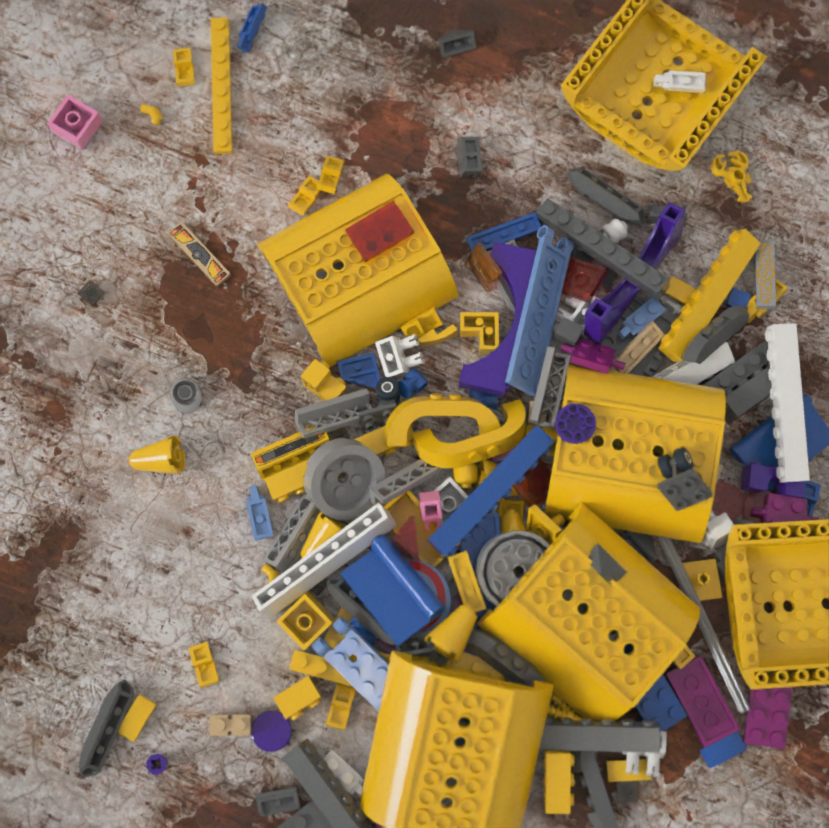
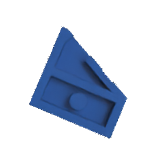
(360, 370)

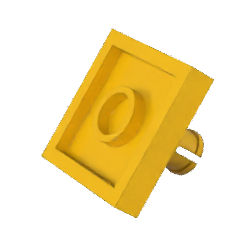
(542, 525)
(704, 579)

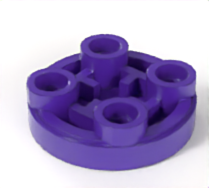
(575, 423)
(271, 731)

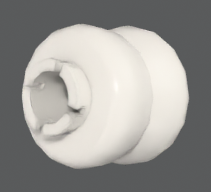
(615, 230)

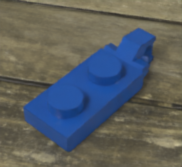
(250, 26)

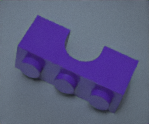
(756, 479)

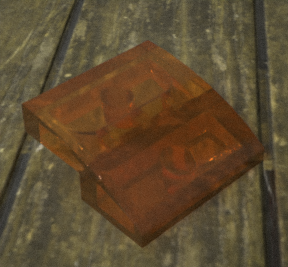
(483, 267)

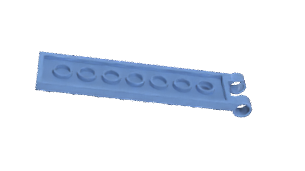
(539, 311)
(364, 674)

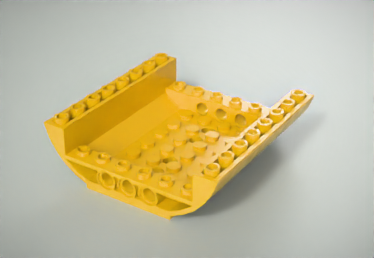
(620, 74)
(362, 299)
(624, 482)
(777, 566)
(575, 647)
(417, 750)

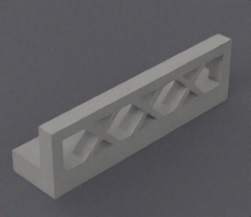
(544, 383)
(331, 410)
(402, 481)
(290, 550)

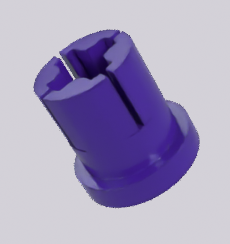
(150, 764)

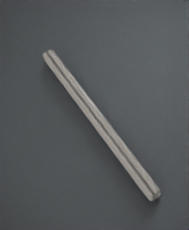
(705, 625)

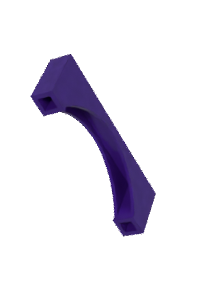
(605, 312)
(490, 372)

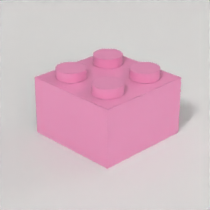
(75, 122)

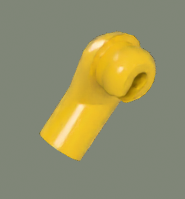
(154, 112)
(270, 572)

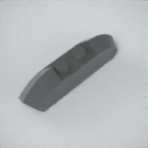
(601, 192)
(715, 334)
(353, 605)
(503, 658)
(105, 728)
(597, 798)

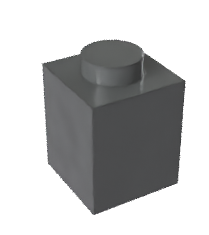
(567, 332)

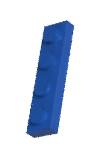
(505, 232)

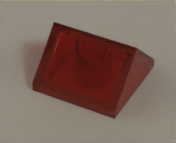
(407, 539)

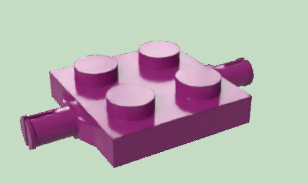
(593, 356)
(783, 509)

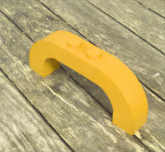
(436, 405)
(475, 448)

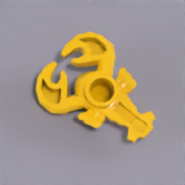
(734, 176)

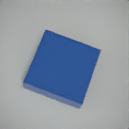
(738, 297)

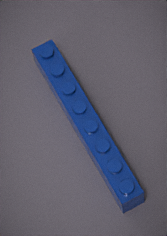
(487, 494)

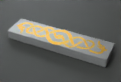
(765, 275)

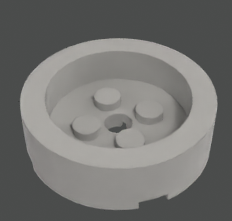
(342, 498)
(501, 556)

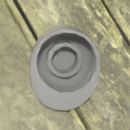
(186, 395)

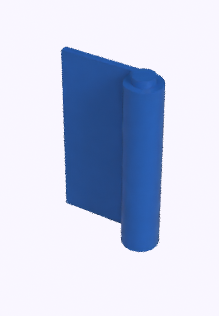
(760, 443)
(393, 590)

